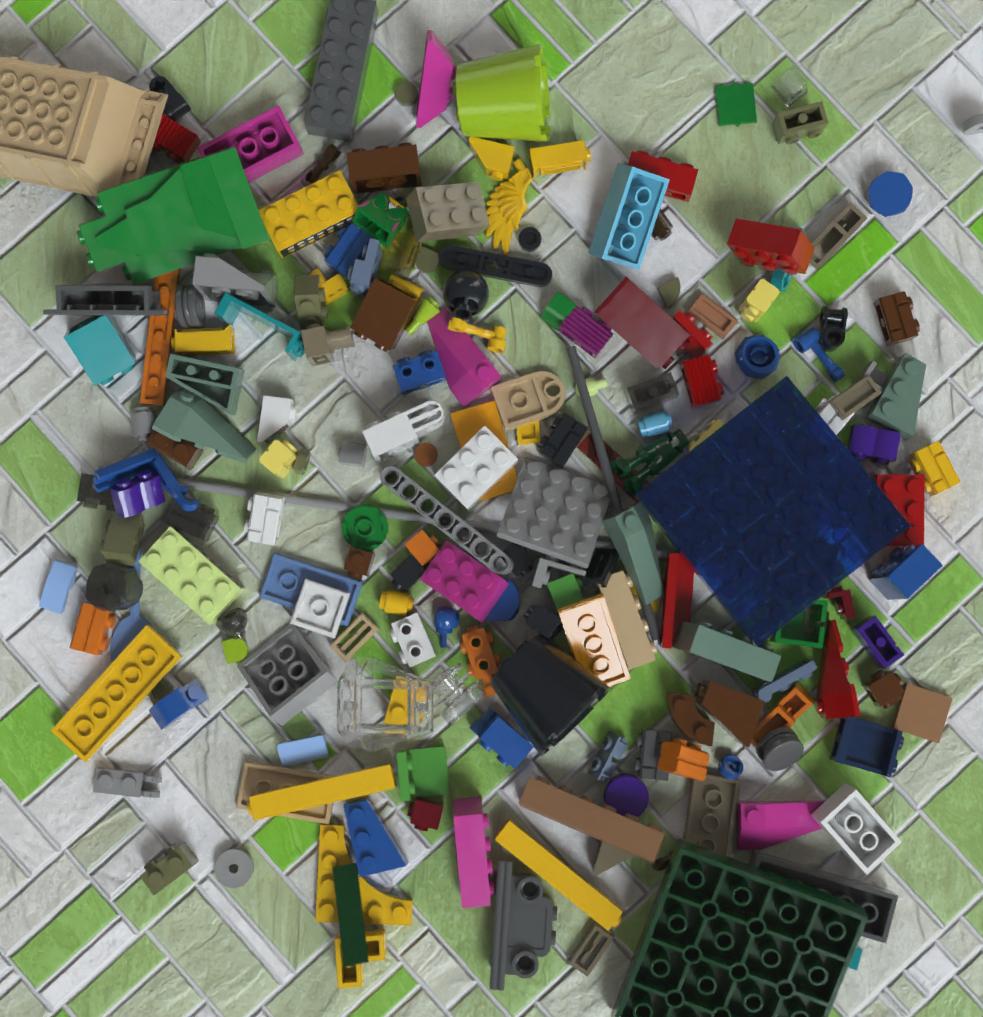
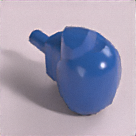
(445, 621)

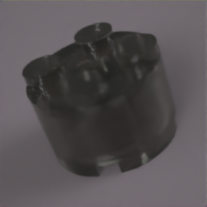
(113, 587)

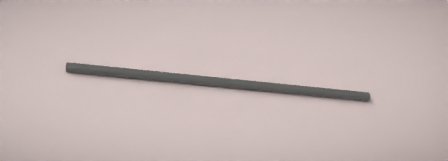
(605, 465)

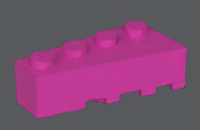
(472, 852)

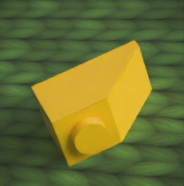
(493, 157)

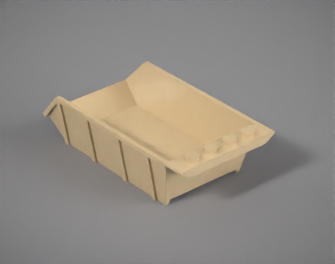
(73, 127)

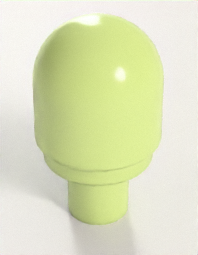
(593, 385)

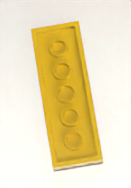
(116, 693)

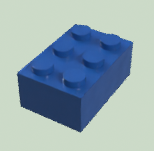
(904, 571)

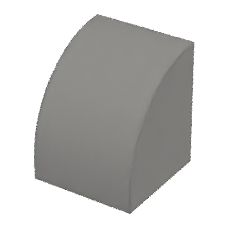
(353, 454)

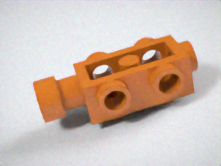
(480, 653)

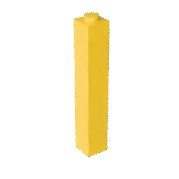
(321, 791)
(559, 874)

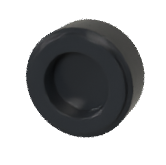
(530, 239)

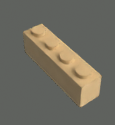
(627, 622)

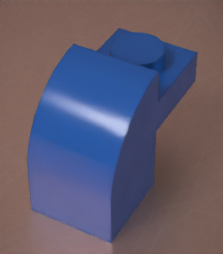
(178, 704)

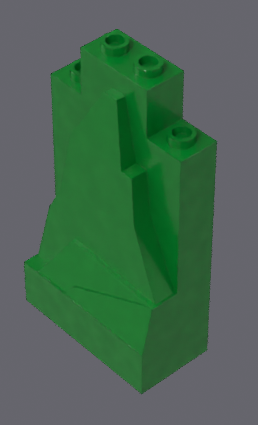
(173, 217)

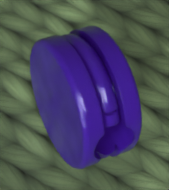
(626, 795)

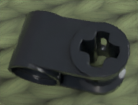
(175, 104)
(832, 323)

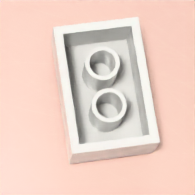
(476, 468)
(856, 828)

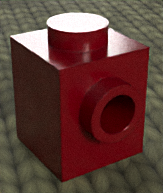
(425, 814)

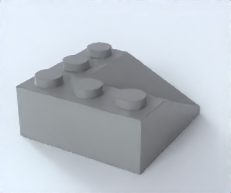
(216, 277)

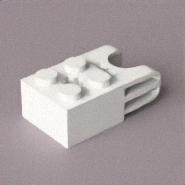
(403, 429)

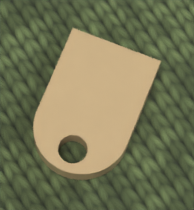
(526, 399)

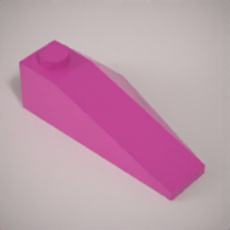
(464, 364)

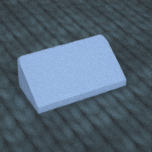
(303, 750)

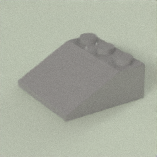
(287, 674)

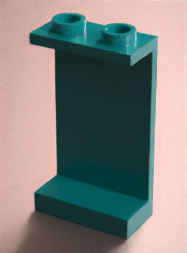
(230, 307)

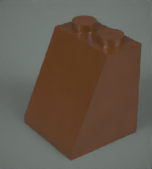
(730, 709)

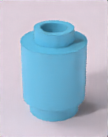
(654, 423)

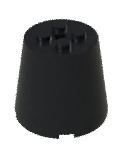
(546, 691)

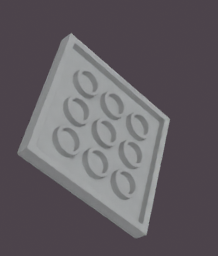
(555, 512)

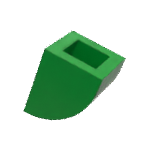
(557, 310)

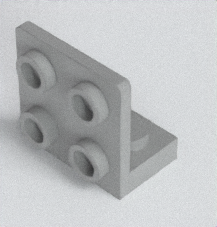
(541, 574)

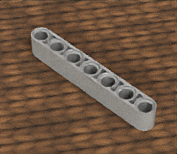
(435, 516)

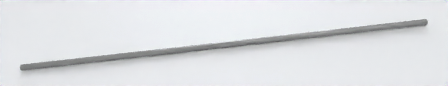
(346, 507)

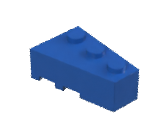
(371, 840)

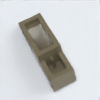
(836, 234)

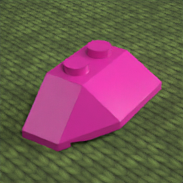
(435, 80)

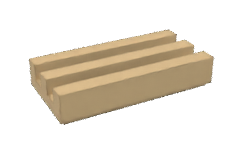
(368, 622)

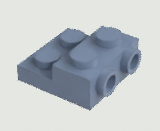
(364, 272)

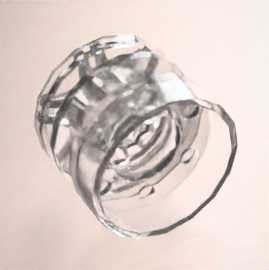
(456, 694)

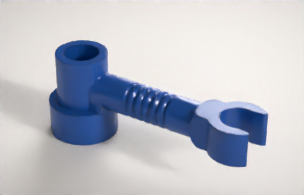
(808, 340)

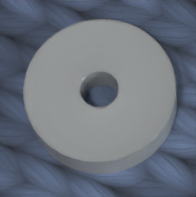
(973, 125)
(226, 875)

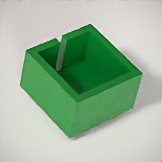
(793, 632)

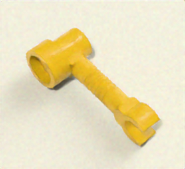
(495, 337)

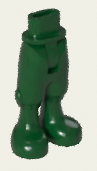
(657, 456)

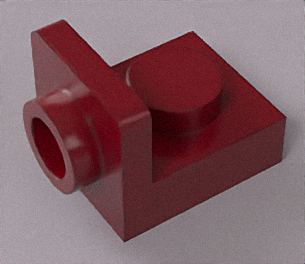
(844, 603)

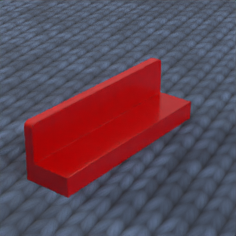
(677, 597)

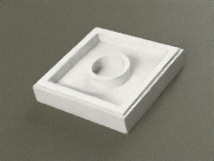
(320, 608)

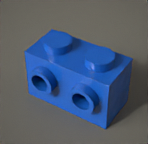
(419, 372)

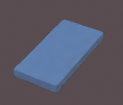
(287, 577)

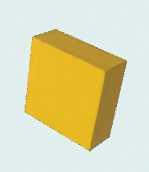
(528, 434)

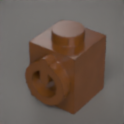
(884, 688)

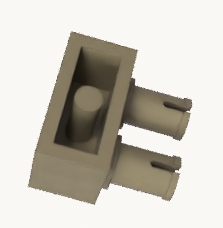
(321, 343)

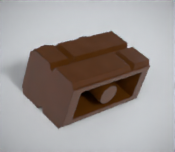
(896, 318)
(181, 452)

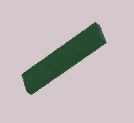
(350, 915)

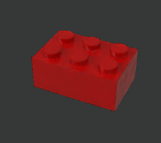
(770, 246)
(908, 496)

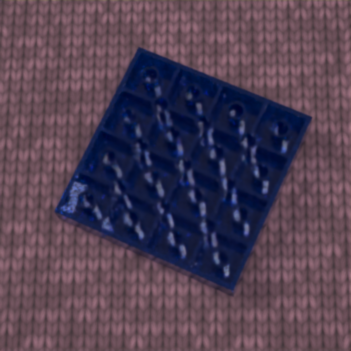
(772, 511)

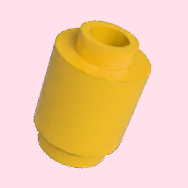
(396, 602)

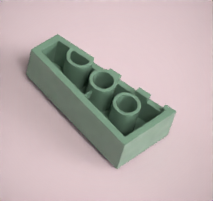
(725, 650)

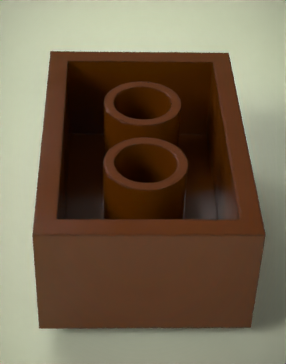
(384, 168)

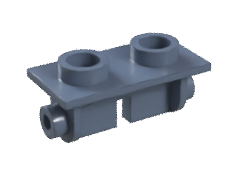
(611, 746)

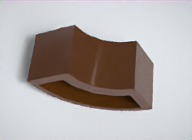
(687, 718)

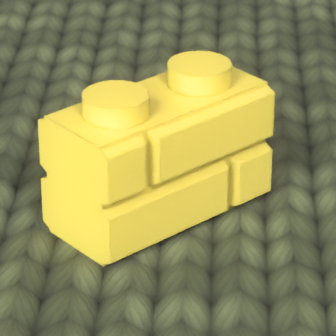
(758, 301)
(279, 458)

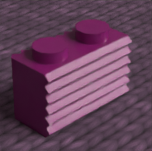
(586, 331)

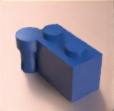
(502, 738)

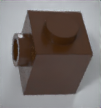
(358, 563)

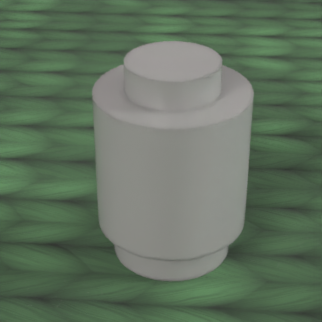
(142, 423)

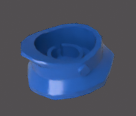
(890, 193)
(757, 356)
(507, 605)

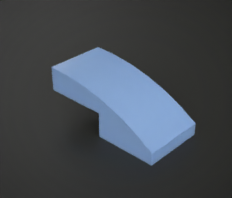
(57, 586)

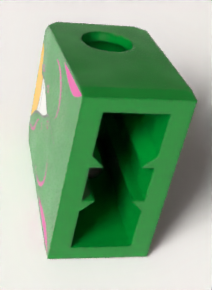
(382, 217)

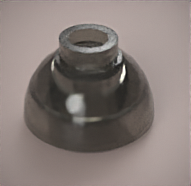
(233, 622)

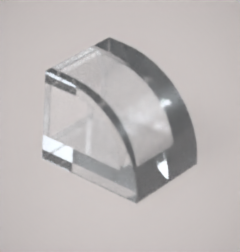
(790, 86)

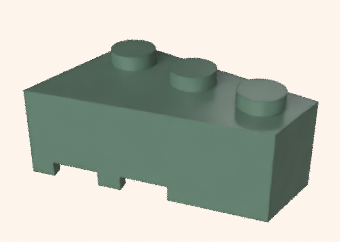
(209, 380)
(900, 398)

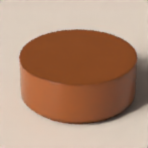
(426, 454)

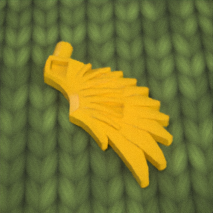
(508, 206)

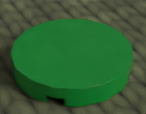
(365, 527)

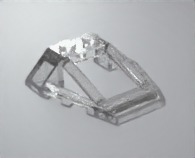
(359, 676)

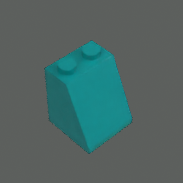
(100, 348)

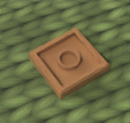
(922, 713)

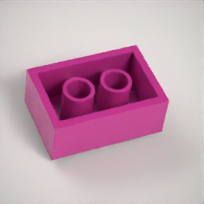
(464, 581)

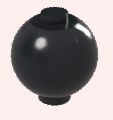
(465, 294)

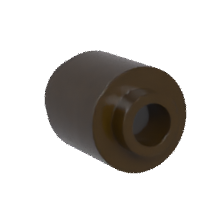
(662, 227)

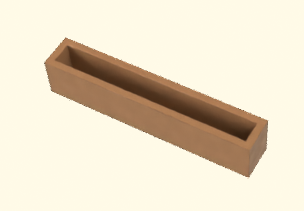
(591, 819)

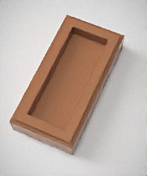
(712, 316)

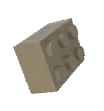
(447, 211)

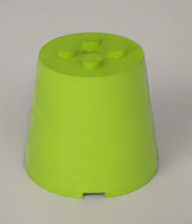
(504, 96)

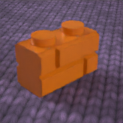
(92, 629)
(683, 759)

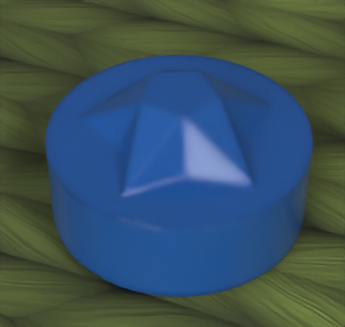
(730, 766)

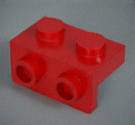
(699, 339)

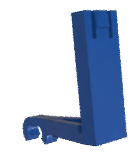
(148, 460)

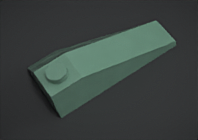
(635, 543)

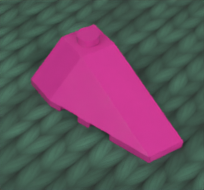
(773, 822)

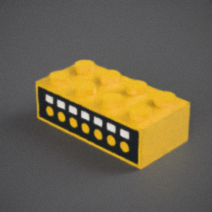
(309, 214)

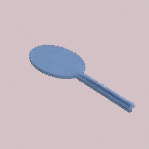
(129, 626)

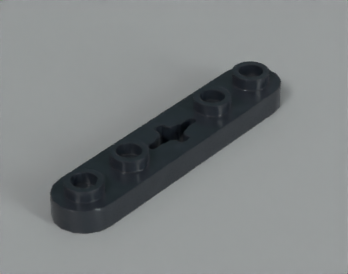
(518, 269)

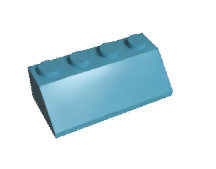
(628, 216)

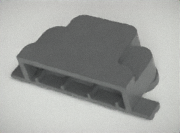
(107, 300)
(520, 925)

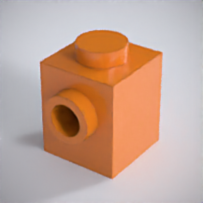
(423, 547)

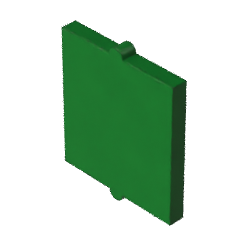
(735, 104)

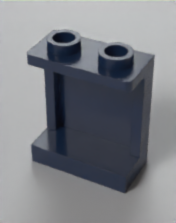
(867, 746)

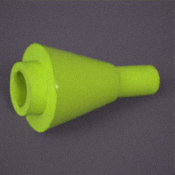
(426, 310)

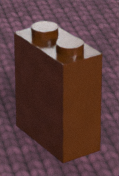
(384, 314)

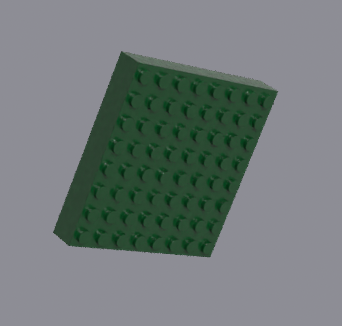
(738, 943)

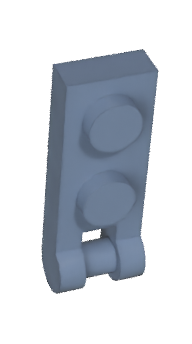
(784, 679)

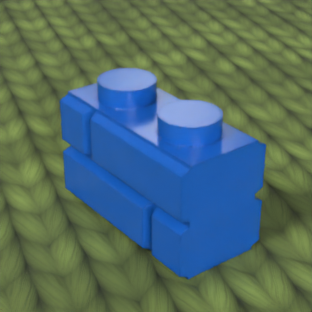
(347, 249)

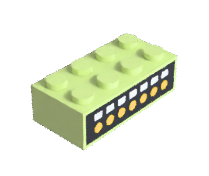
(191, 575)

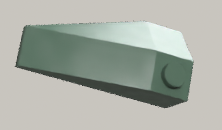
(193, 420)

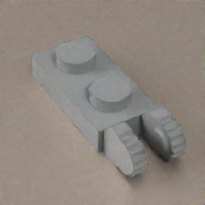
(124, 783)

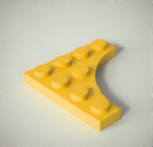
(377, 905)

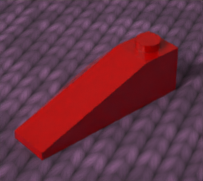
(834, 693)

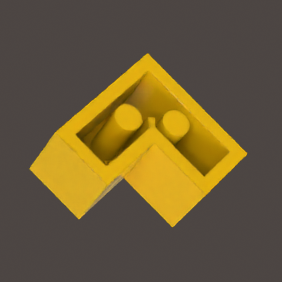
(354, 975)

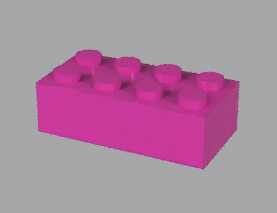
(260, 143)

